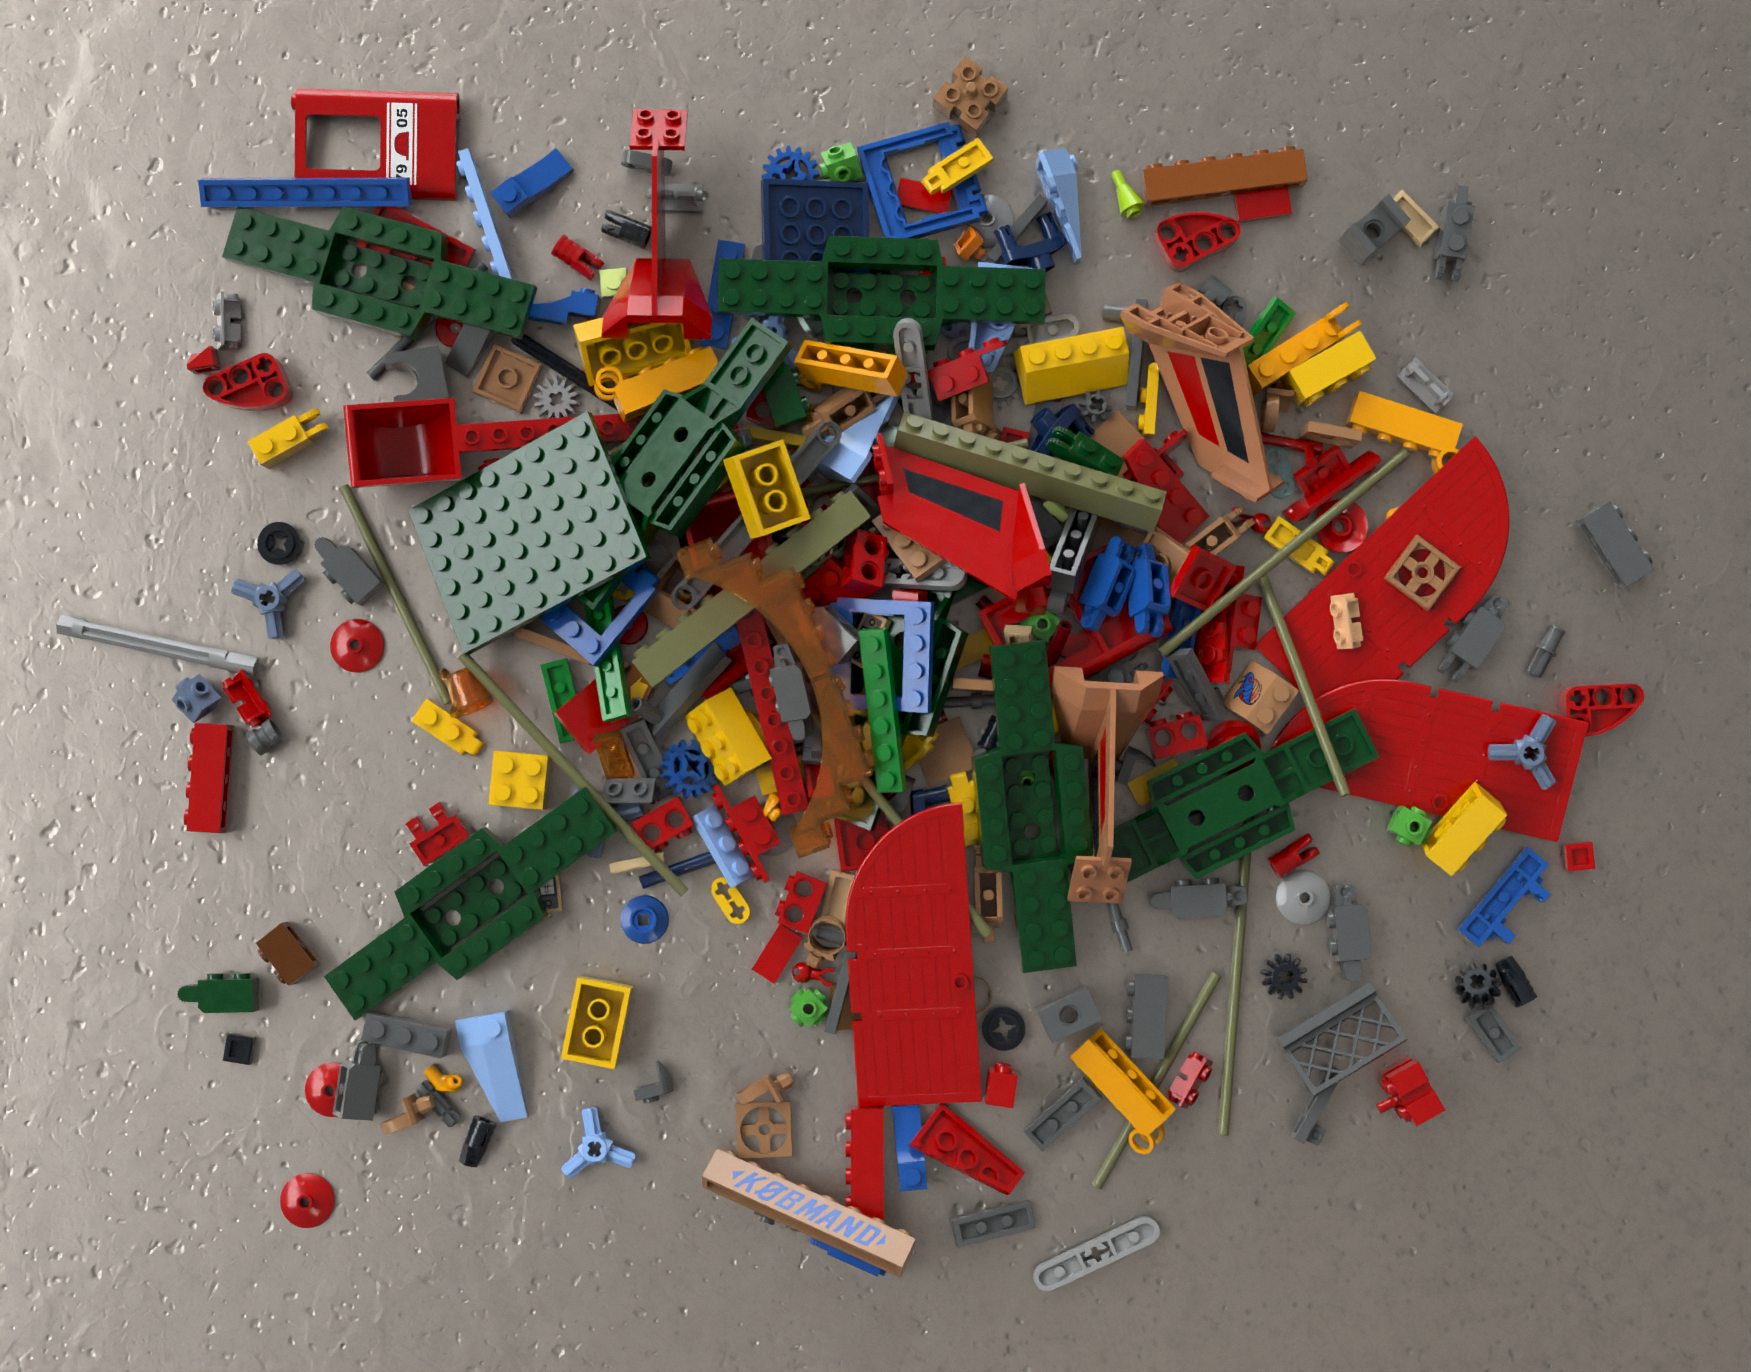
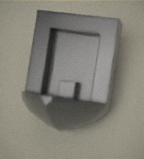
(1124, 767)
(651, 1092)

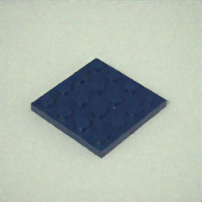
(806, 212)

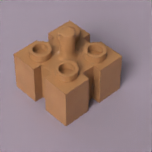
(970, 96)

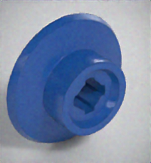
(657, 917)

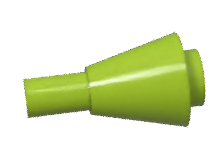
(1129, 202)

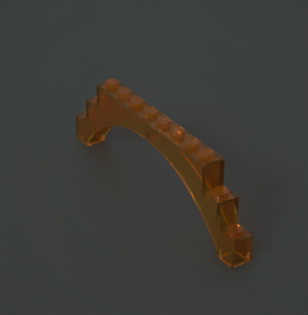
(785, 605)

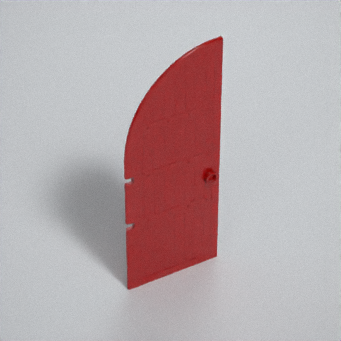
(1458, 513)
(1440, 747)
(914, 966)

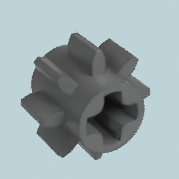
(1096, 398)

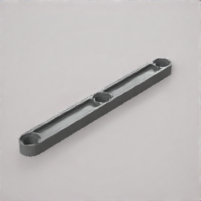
(736, 537)

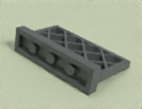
(1328, 1019)

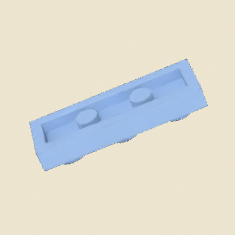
(722, 846)

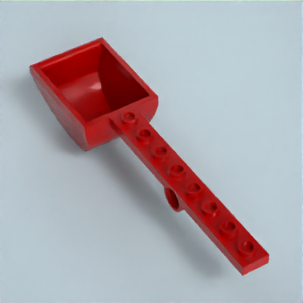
(423, 443)
(712, 522)

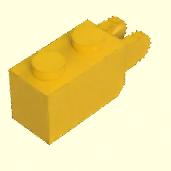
(286, 439)

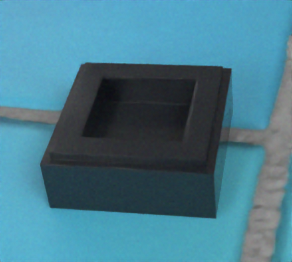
(239, 1049)

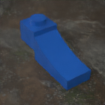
(531, 183)
(580, 304)
(910, 1161)

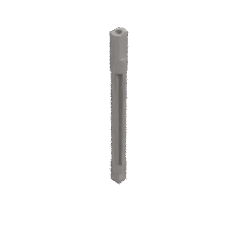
(157, 645)

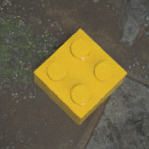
(520, 780)

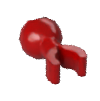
(1259, 518)
(807, 974)

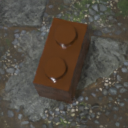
(287, 954)

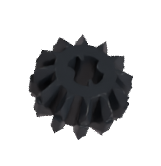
(1477, 976)
(1282, 986)

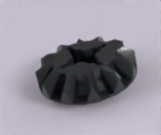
(266, 543)
(1015, 1034)

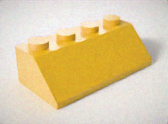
(647, 346)
(1072, 365)

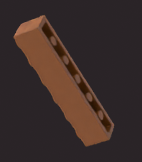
(1223, 177)

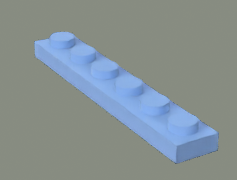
(483, 214)

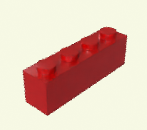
(209, 778)
(867, 1160)

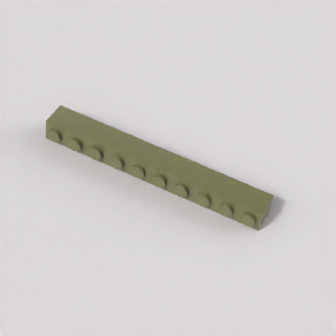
(1042, 474)
(726, 609)

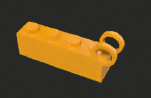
(1298, 349)
(849, 368)
(637, 394)
(1404, 425)
(1125, 1087)

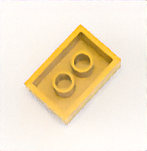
(1329, 370)
(766, 489)
(727, 737)
(1464, 829)
(597, 1022)

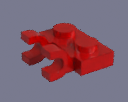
(439, 839)

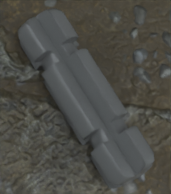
(442, 1106)

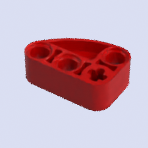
(1189, 229)
(257, 391)
(1600, 717)

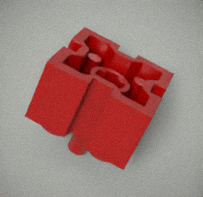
(1410, 1092)

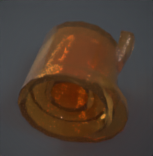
(465, 692)

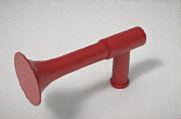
(1308, 447)

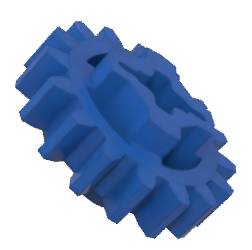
(795, 158)
(681, 758)

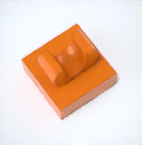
(970, 244)

